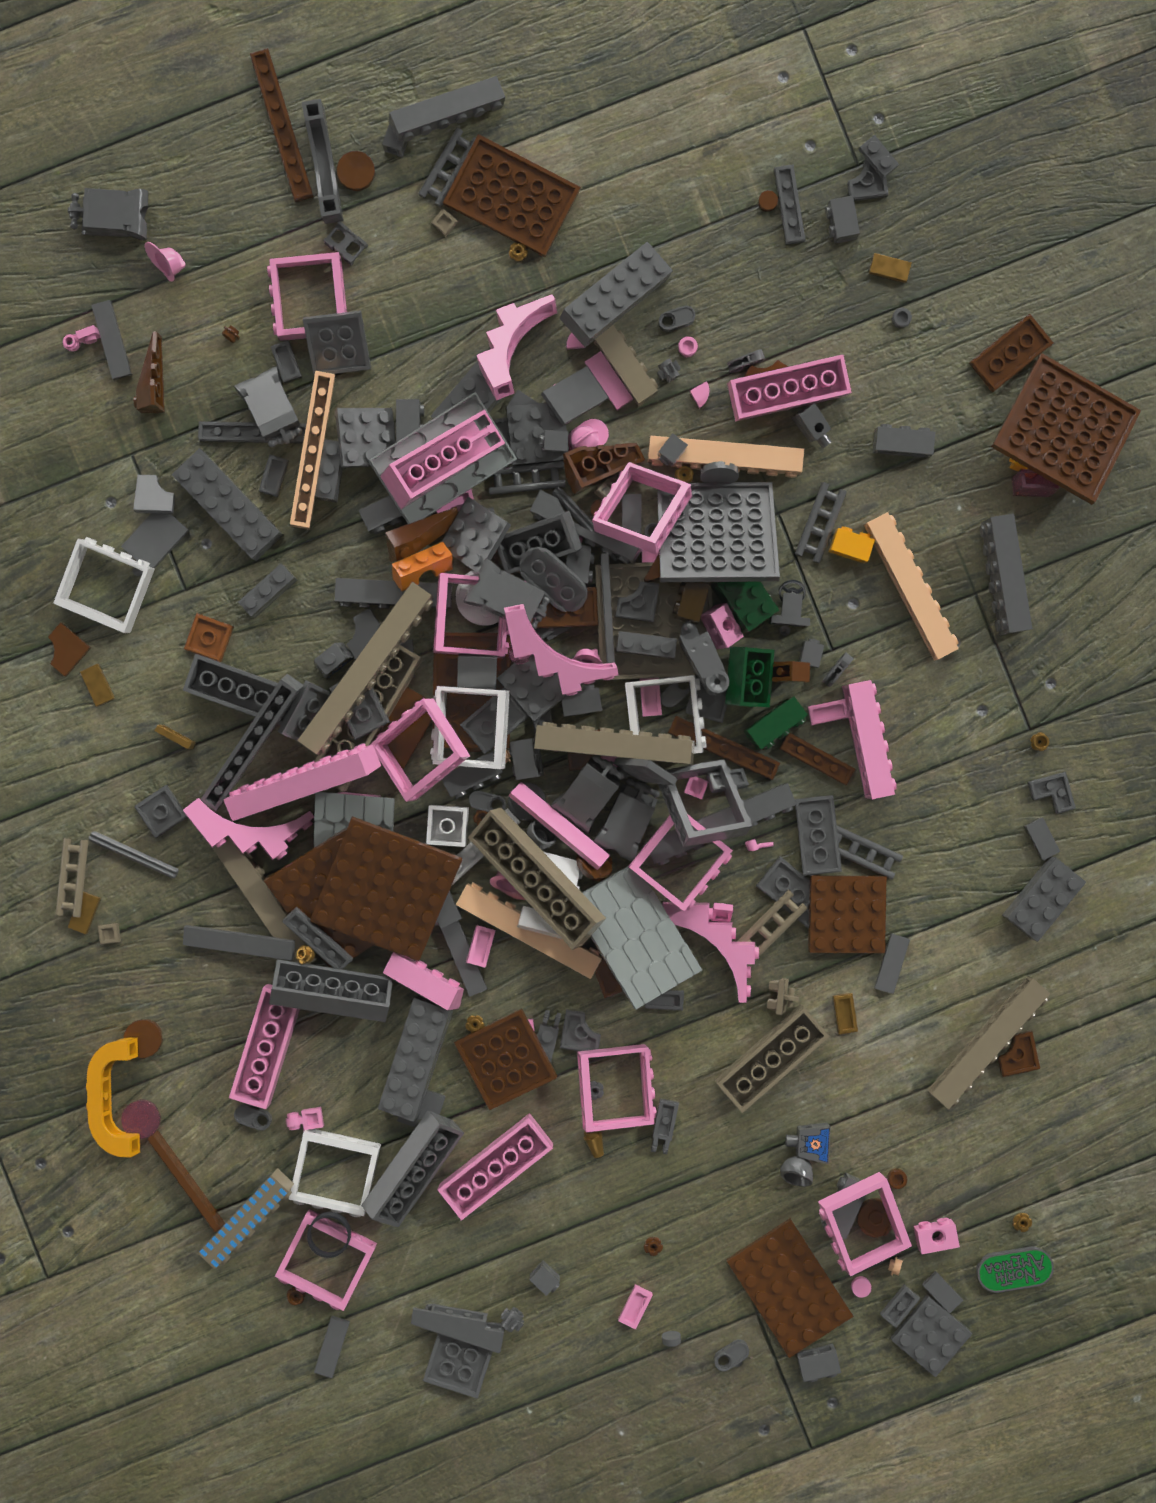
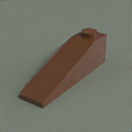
(150, 386)
(593, 465)
(415, 536)

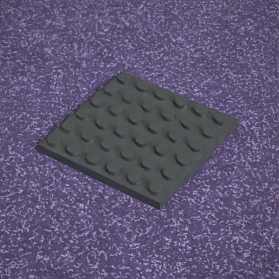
(721, 535)

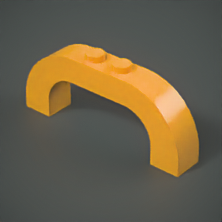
(99, 1101)

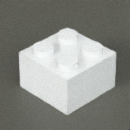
(447, 825)

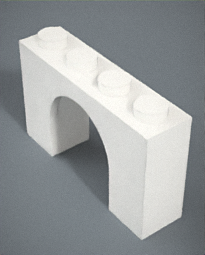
(529, 917)

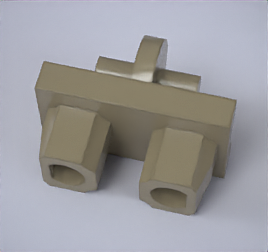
(779, 1004)

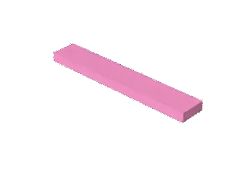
(559, 825)

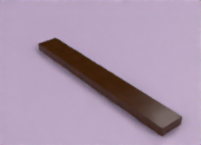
(281, 125)

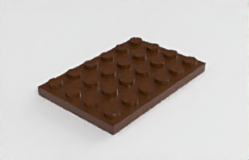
(511, 195)
(445, 673)
(789, 1288)

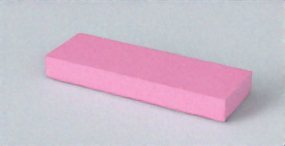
(609, 380)

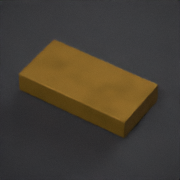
(890, 268)
(97, 685)
(175, 736)
(88, 910)
(845, 1013)

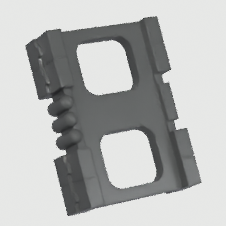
(342, 246)

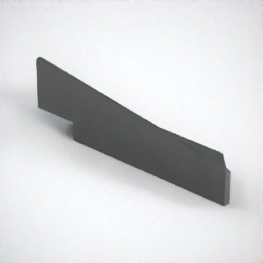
(461, 1325)

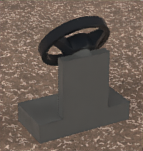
(791, 606)

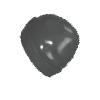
(541, 835)
(797, 1171)

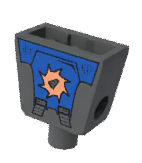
(333, 659)
(811, 1142)

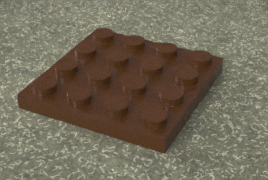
(847, 914)
(505, 1059)

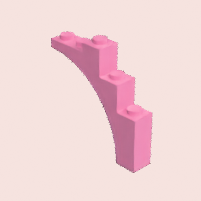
(503, 340)
(548, 661)
(245, 838)
(720, 935)

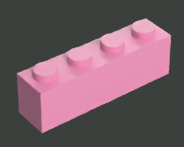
(425, 981)

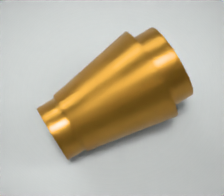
(595, 1143)

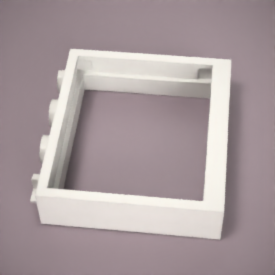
(72, 571)
(696, 705)
(501, 726)
(341, 1142)

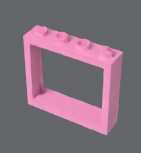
(276, 308)
(653, 479)
(443, 580)
(460, 754)
(701, 886)
(647, 1091)
(850, 1194)
(339, 1232)

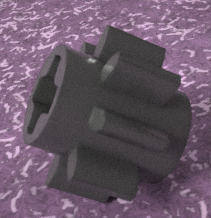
(668, 370)
(512, 1319)

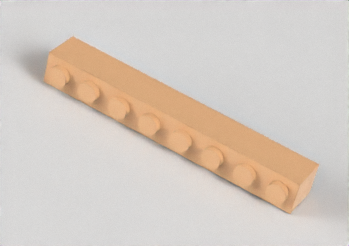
(312, 450)
(745, 456)
(911, 586)
(506, 919)

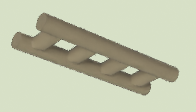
(79, 886)
(783, 924)

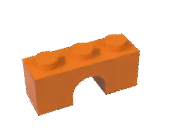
(409, 569)

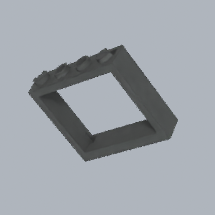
(679, 815)

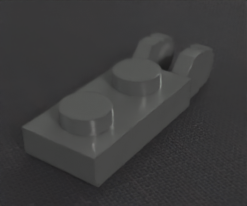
(548, 1034)
(664, 1123)

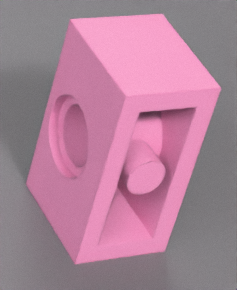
(721, 626)
(946, 1240)

